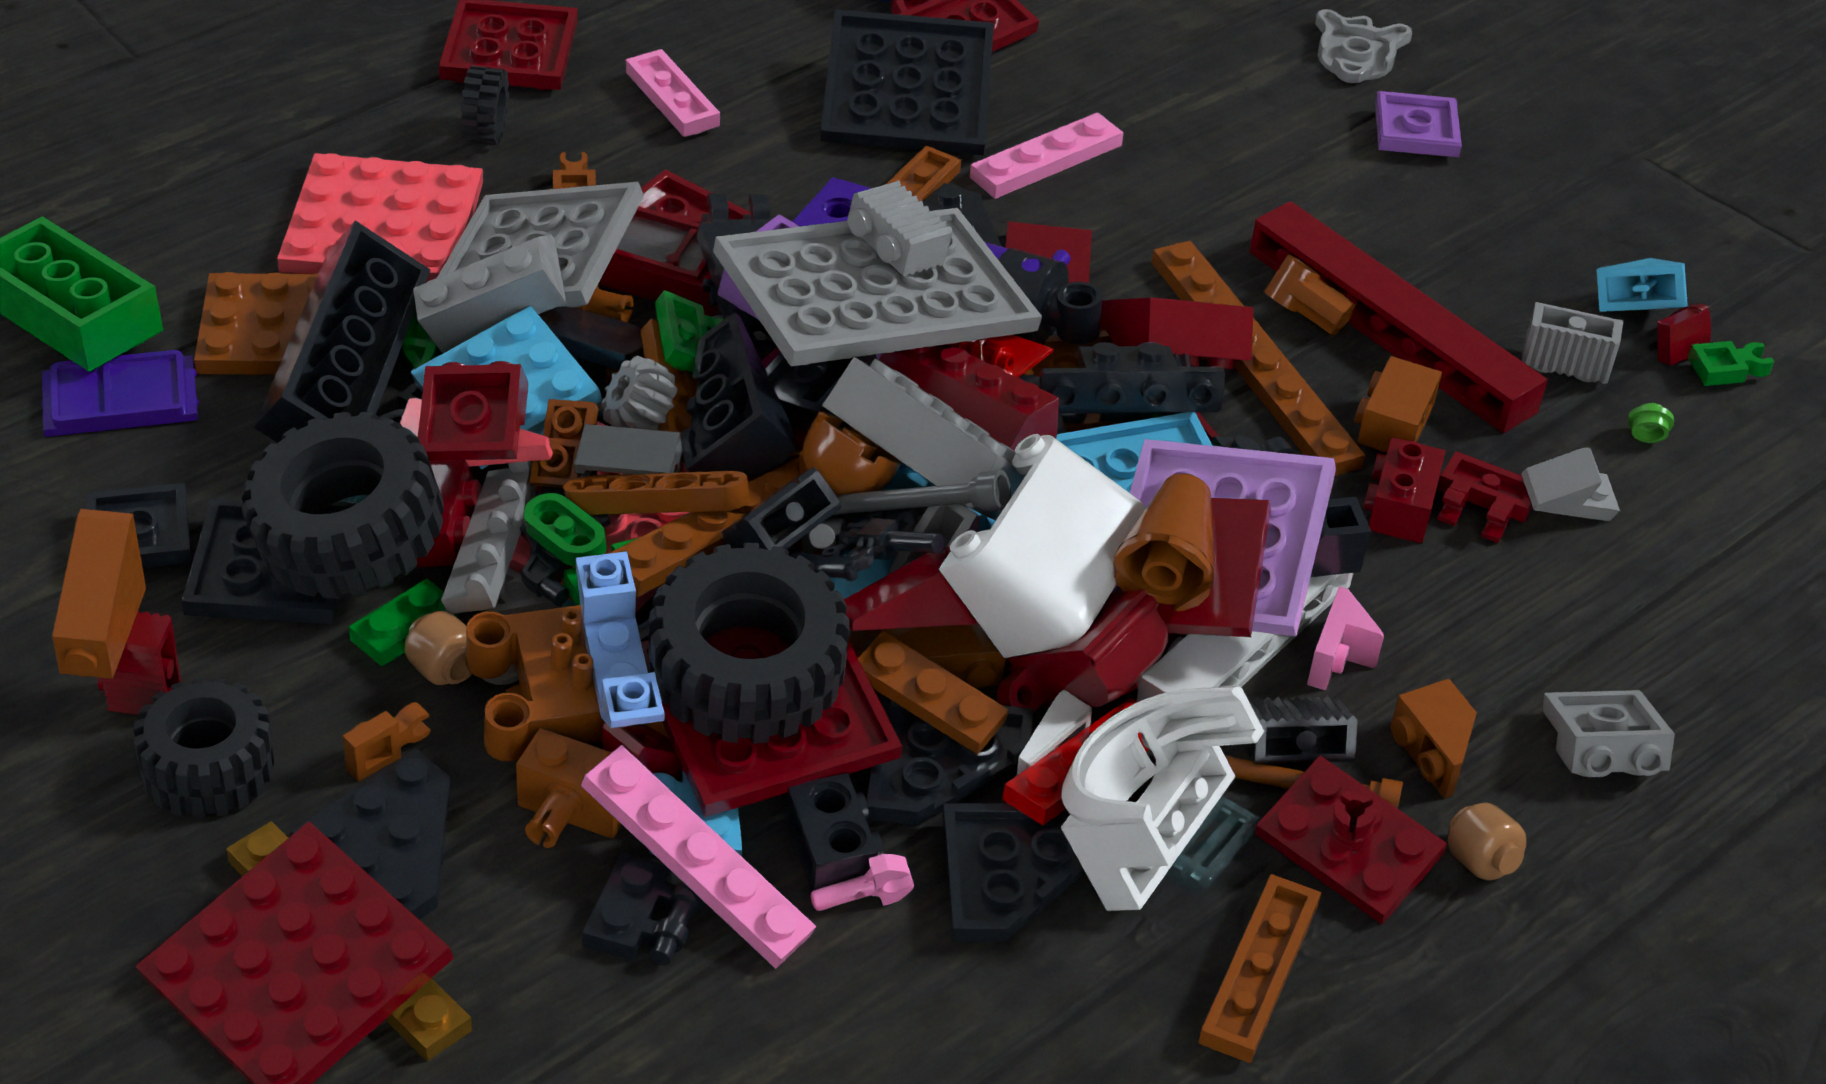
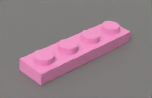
(1046, 155)

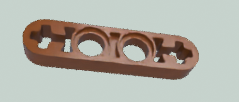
(659, 492)

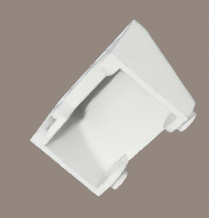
(1049, 553)

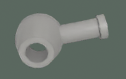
(824, 534)

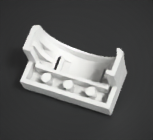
(1134, 844)

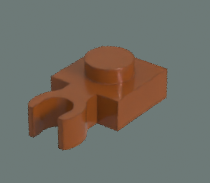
(573, 173)
(380, 740)

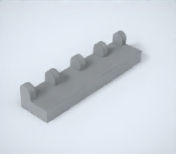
(489, 540)

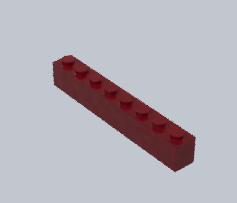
(1405, 319)

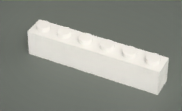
(1231, 660)

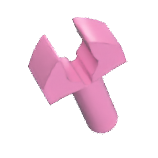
(887, 879)

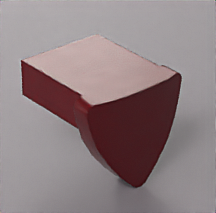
(1681, 330)

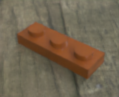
(932, 692)

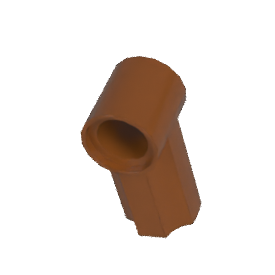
(1301, 290)

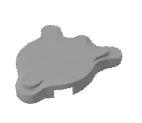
(1357, 48)

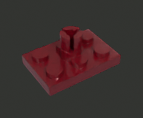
(1351, 839)

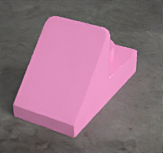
(1346, 636)

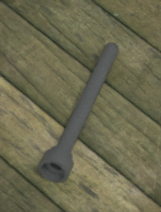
(988, 491)

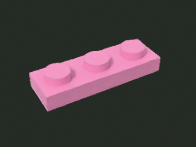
(673, 93)

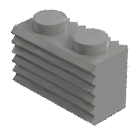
(899, 228)
(1572, 343)

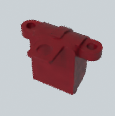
(1100, 664)

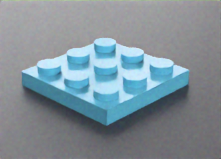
(545, 361)

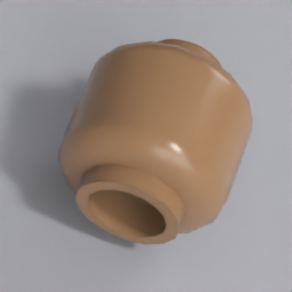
(438, 648)
(1486, 841)

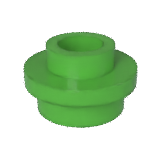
(1650, 422)

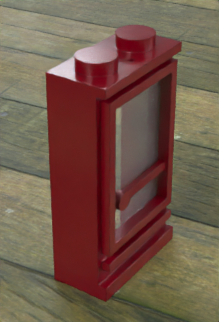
(658, 256)

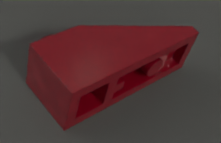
(909, 599)

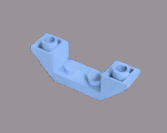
(611, 635)

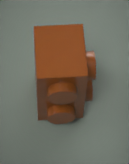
(1397, 403)

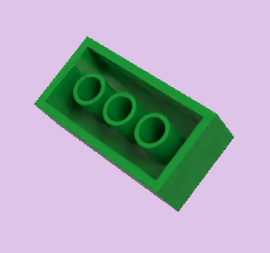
(74, 295)

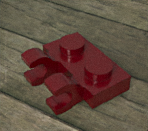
(1485, 486)

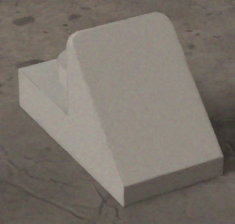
(1571, 487)

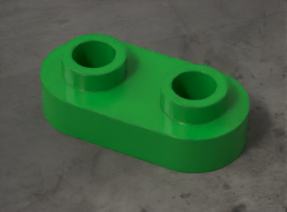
(563, 528)

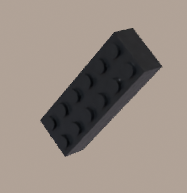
(345, 334)

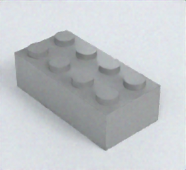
(918, 427)

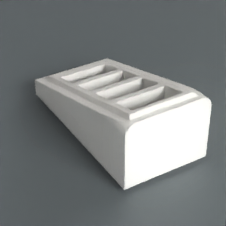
(1060, 723)

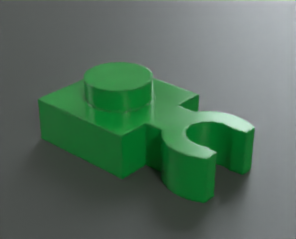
(1725, 364)

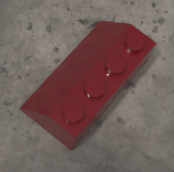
(980, 392)

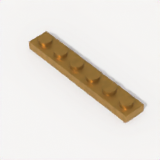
(428, 1018)

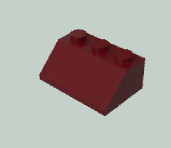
(1196, 328)

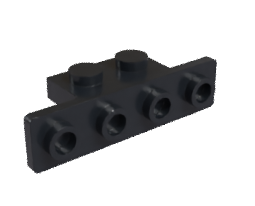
(1133, 382)

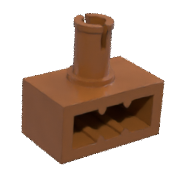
(551, 786)

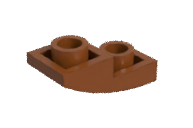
(564, 430)

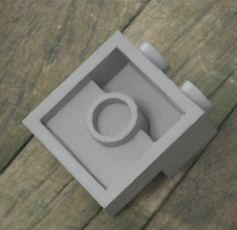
(1609, 732)

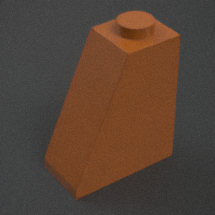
(98, 594)

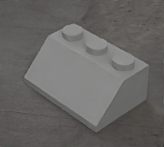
(490, 291)

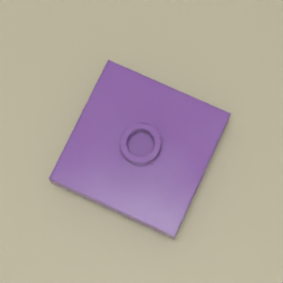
(1417, 124)

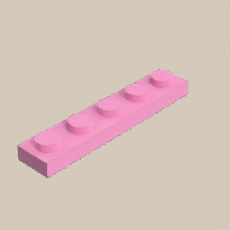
(698, 856)

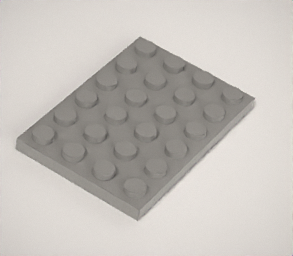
(836, 299)

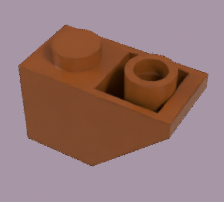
(1435, 731)

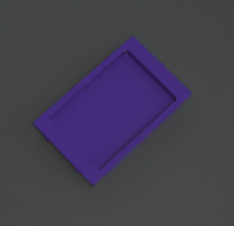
(119, 394)

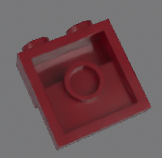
(472, 411)

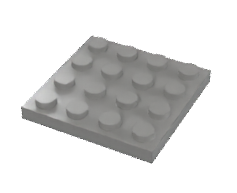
(581, 219)

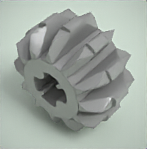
(639, 395)

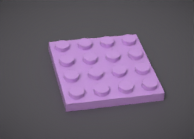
(1298, 500)

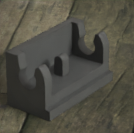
(628, 451)

